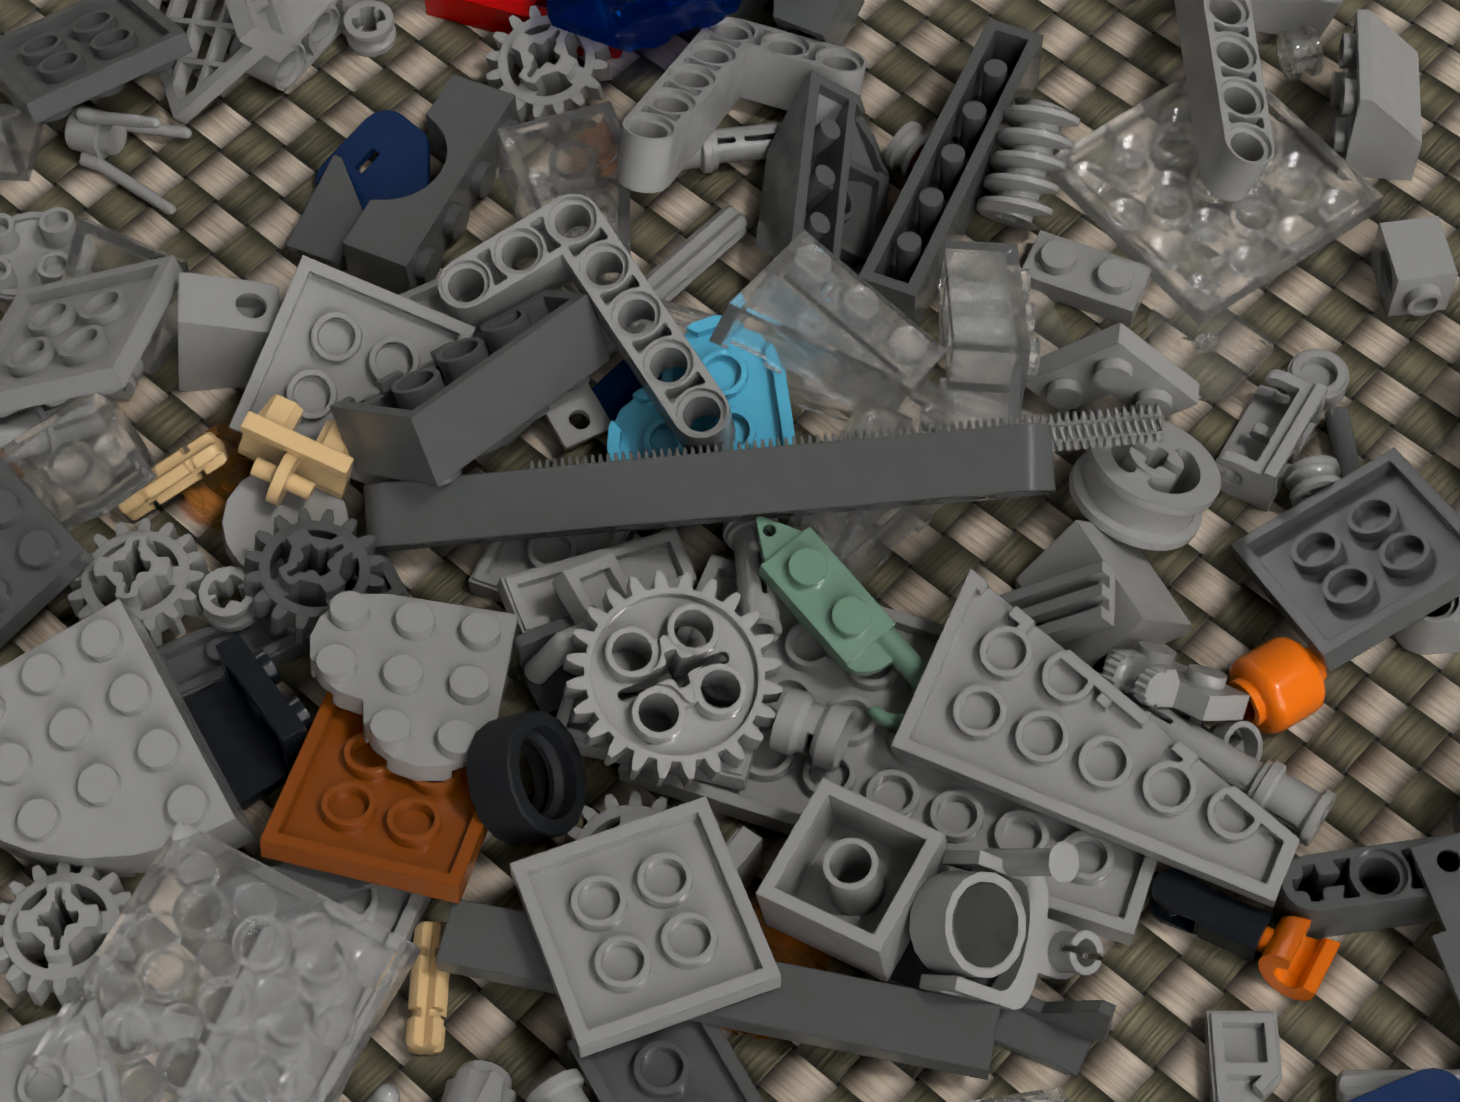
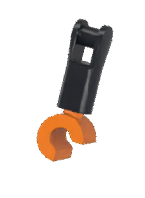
(1288, 959)

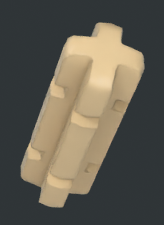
(176, 474)
(427, 993)

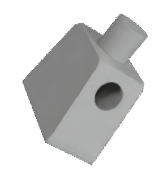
(222, 329)

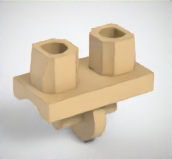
(291, 459)

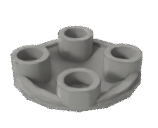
(34, 249)

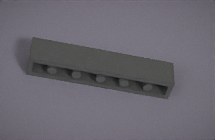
(952, 168)

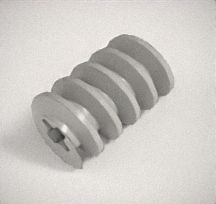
(1026, 162)

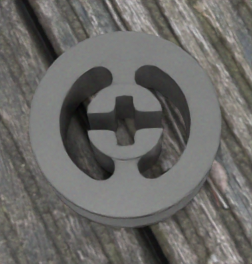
(1147, 491)

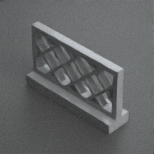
(258, 28)

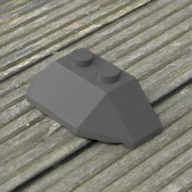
(824, 176)

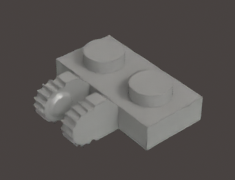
(1166, 683)

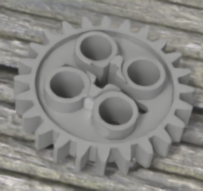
(698, 730)

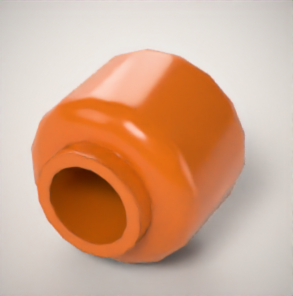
(1282, 684)

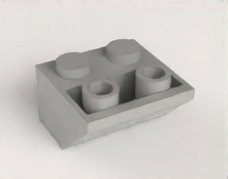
(1376, 101)

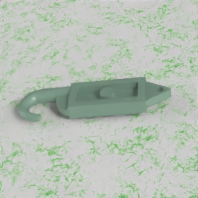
(835, 608)

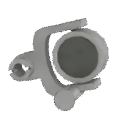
(998, 924)

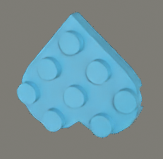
(754, 393)

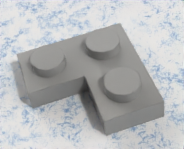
(1113, 364)

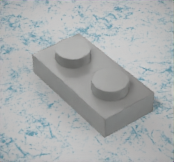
(1087, 277)

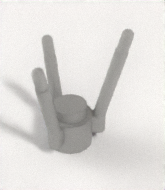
(105, 134)

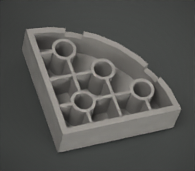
(104, 753)

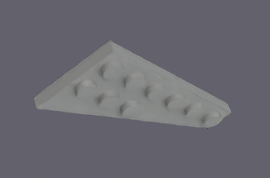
(1059, 738)

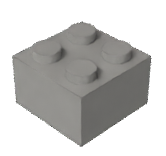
(851, 878)

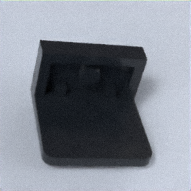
(250, 722)

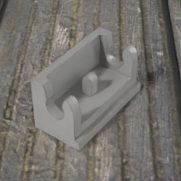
(1270, 437)

